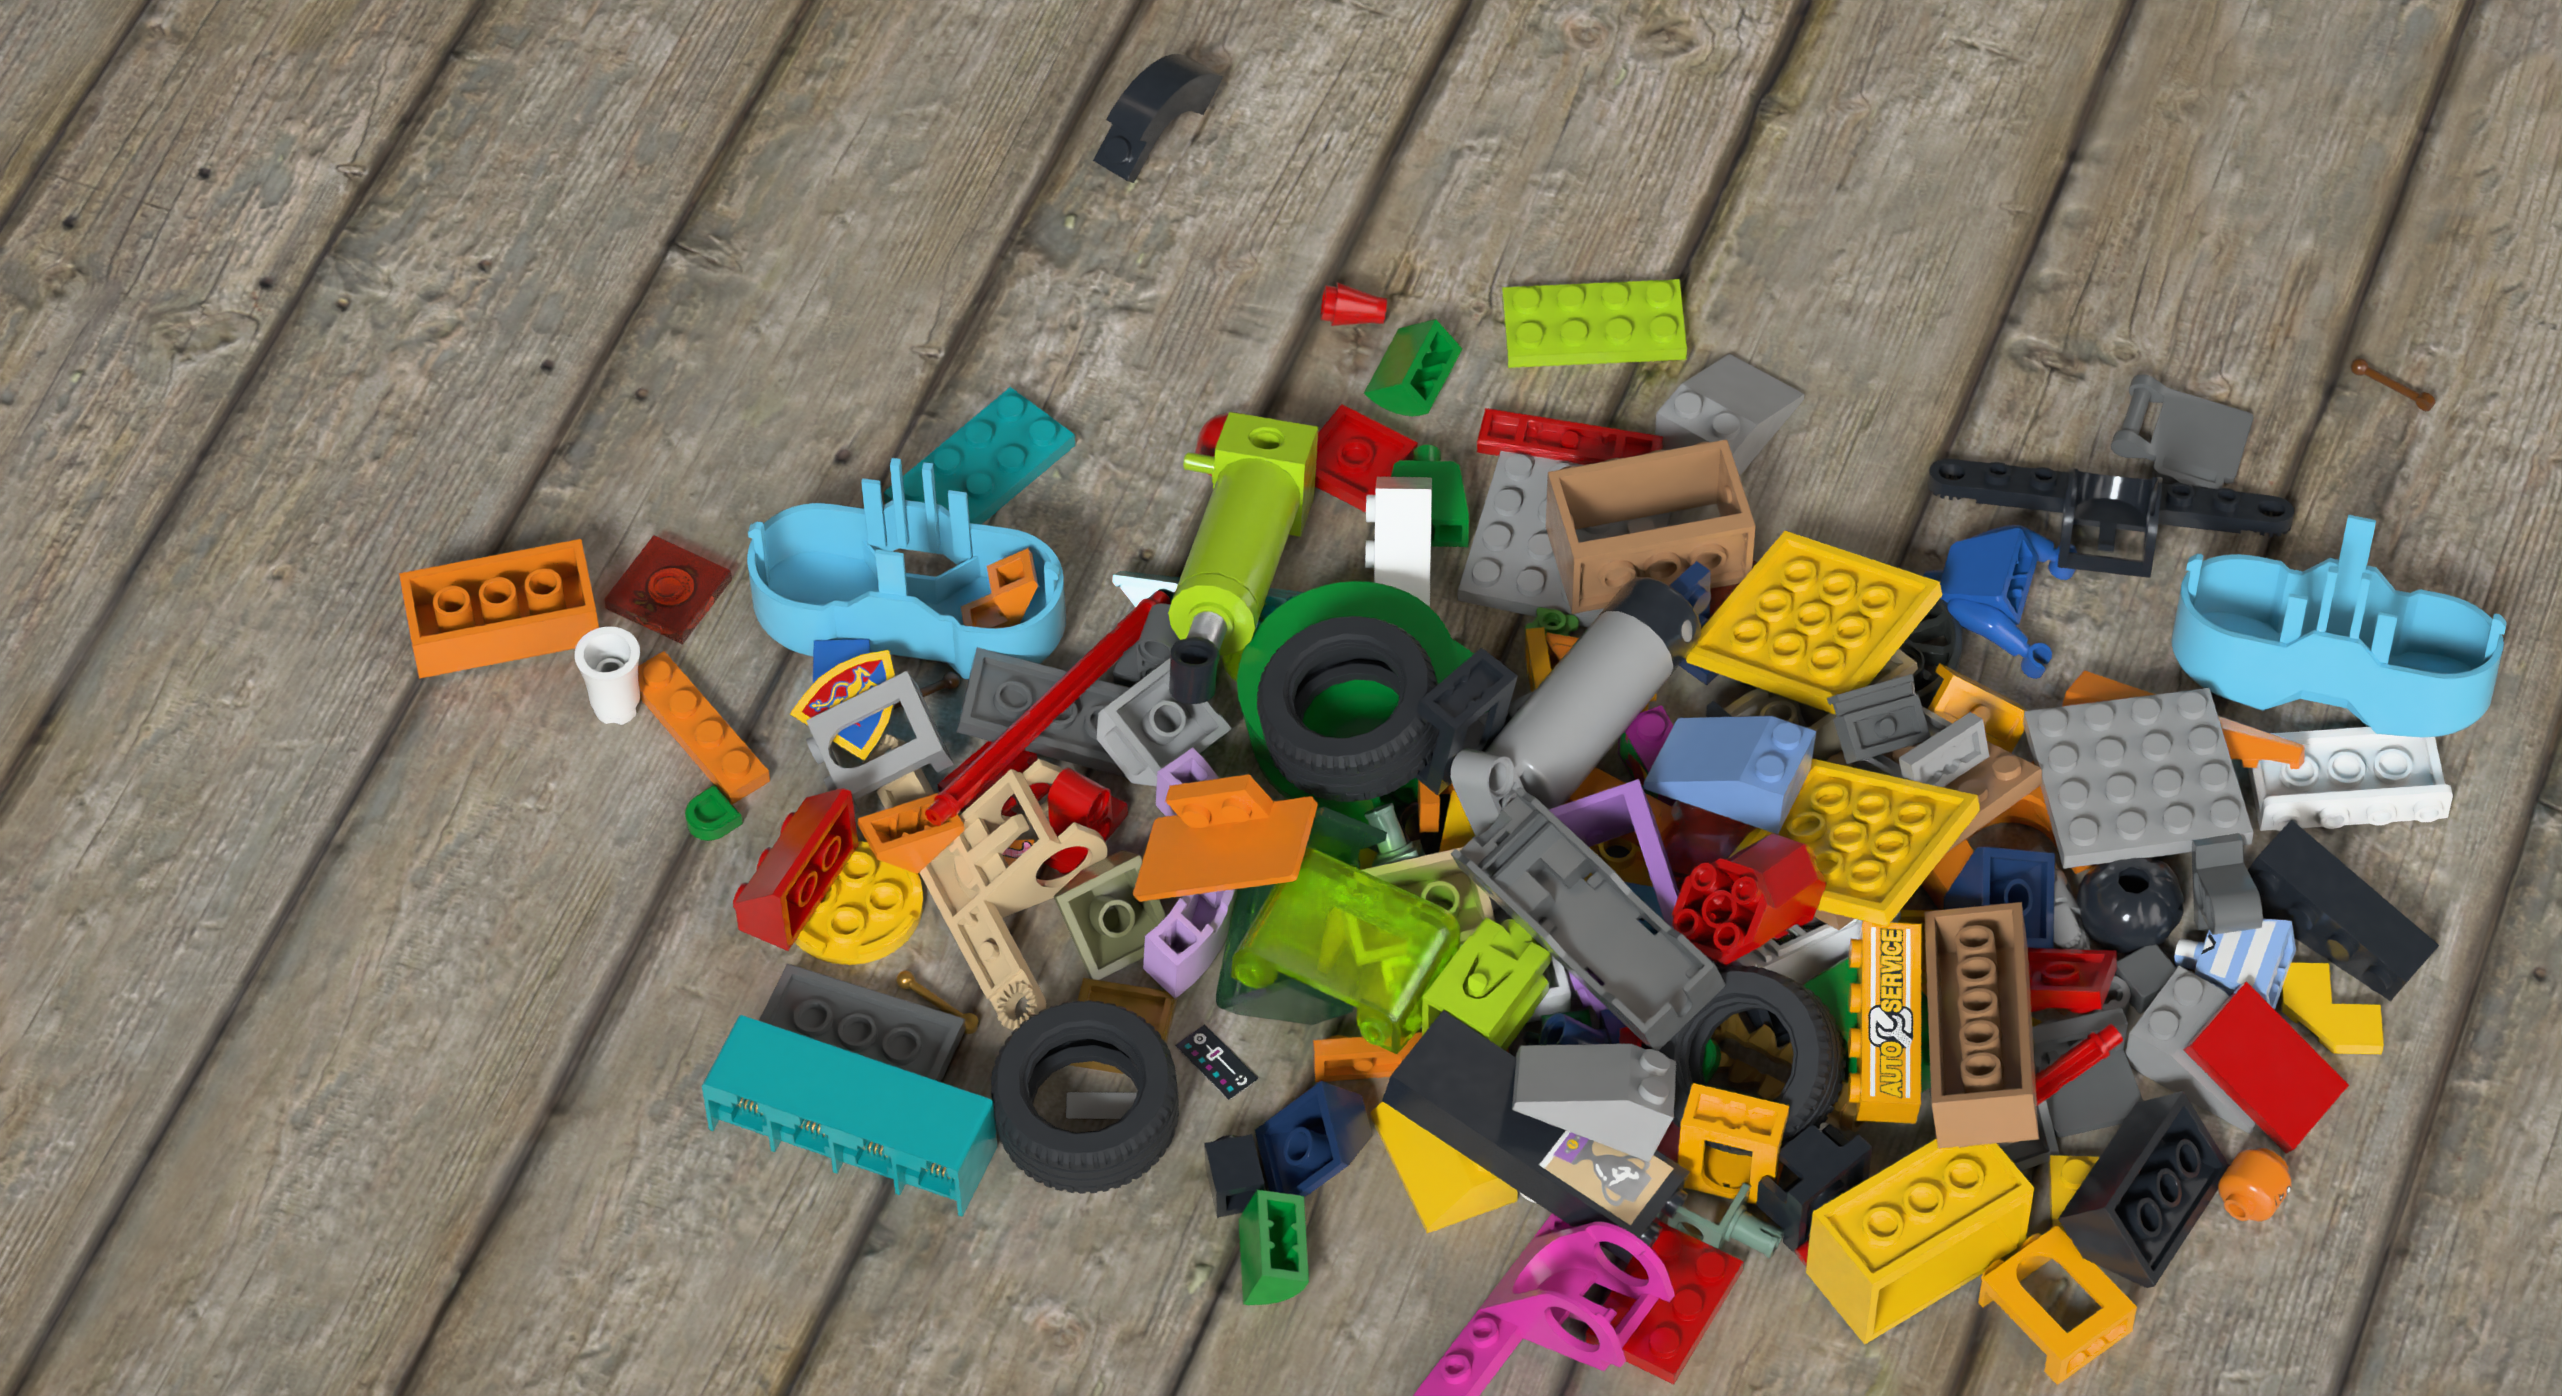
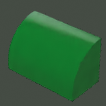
(1414, 369)
(1273, 1248)

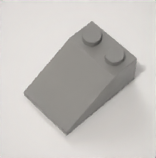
(1728, 404)
(2166, 1029)
(1599, 1092)

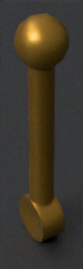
(907, 980)

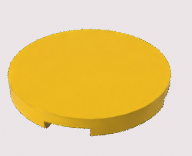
(865, 912)

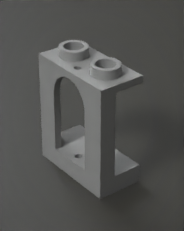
(1940, 759)
(892, 765)

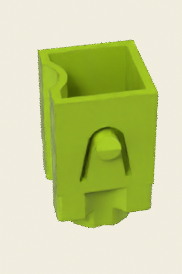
(1491, 982)

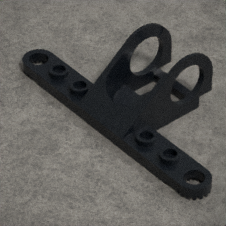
(2110, 505)

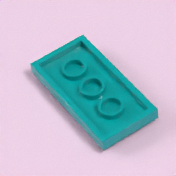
(992, 456)

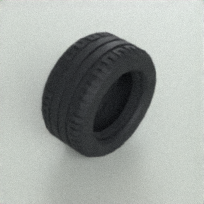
(1334, 654)
(1077, 1035)
(1813, 1036)

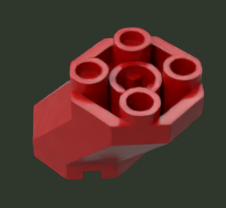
(1749, 898)

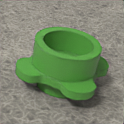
(1554, 622)

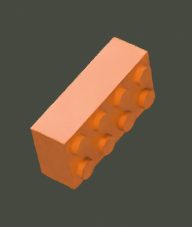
(498, 608)

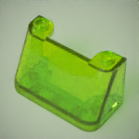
(1352, 942)

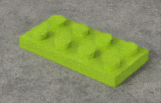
(1594, 323)

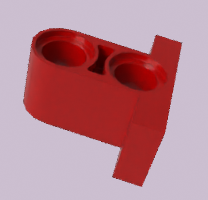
(1086, 803)

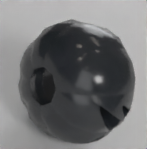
(2130, 903)

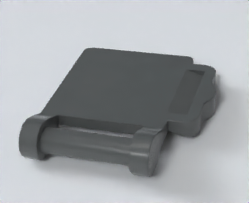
(2193, 437)

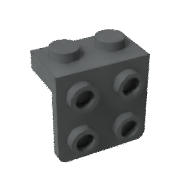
(2099, 1095)

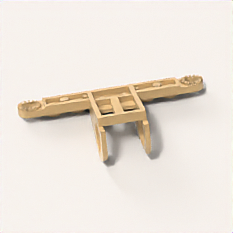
(979, 888)

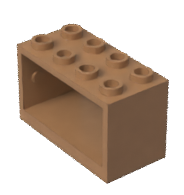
(1643, 488)

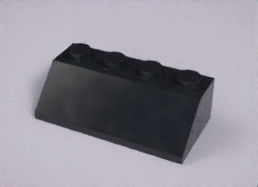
(2146, 1190)

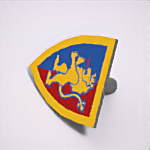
(842, 684)

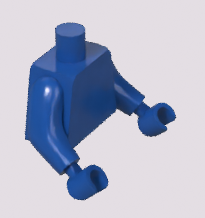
(1989, 584)

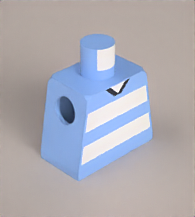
(2242, 956)

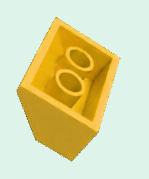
(1437, 1177)

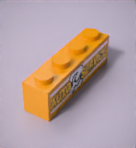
(1887, 1022)

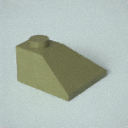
(1105, 916)

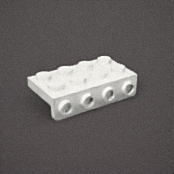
(2352, 780)

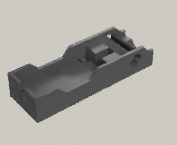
(1539, 870)

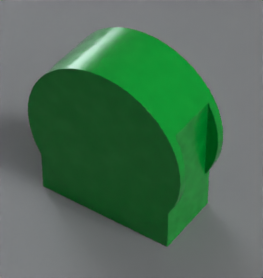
(1350, 706)

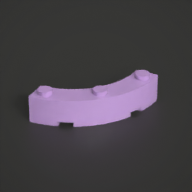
(1199, 923)

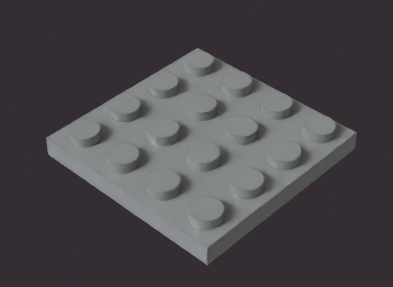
(1511, 552)
(2135, 776)

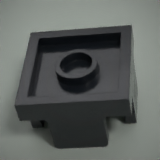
(1825, 1169)

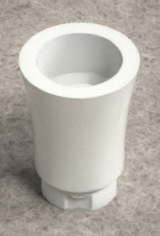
(610, 670)

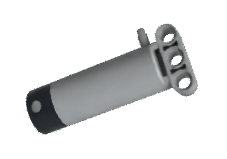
(1581, 703)

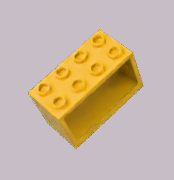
(1917, 1233)

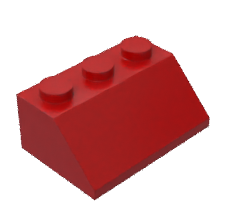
(798, 869)

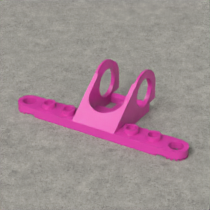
(1537, 1298)

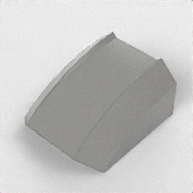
(1151, 728)

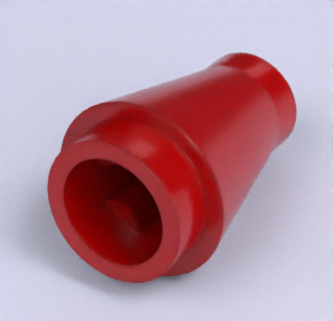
(1351, 306)

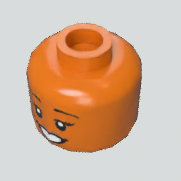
(2255, 1183)

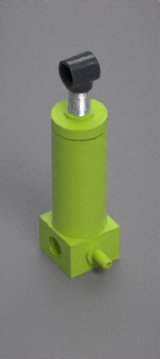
(1258, 499)

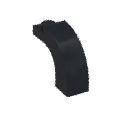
(1148, 106)

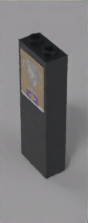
(1463, 1095)

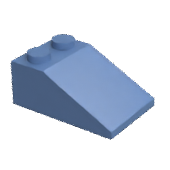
(1735, 767)

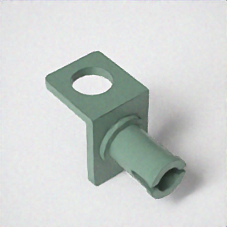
(1395, 846)
(1735, 1225)

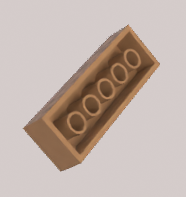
(1980, 1026)

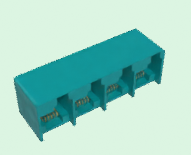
(852, 1110)

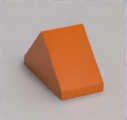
(906, 836)

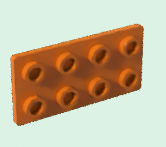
(1224, 839)

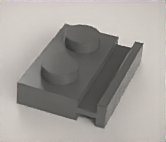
(1879, 719)

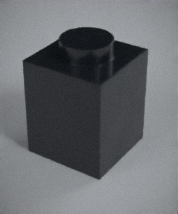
(1232, 1173)

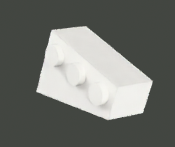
(1401, 534)

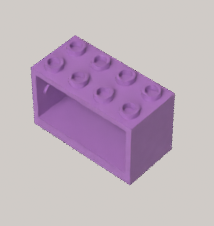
(1611, 816)

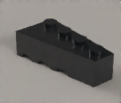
(2338, 912)

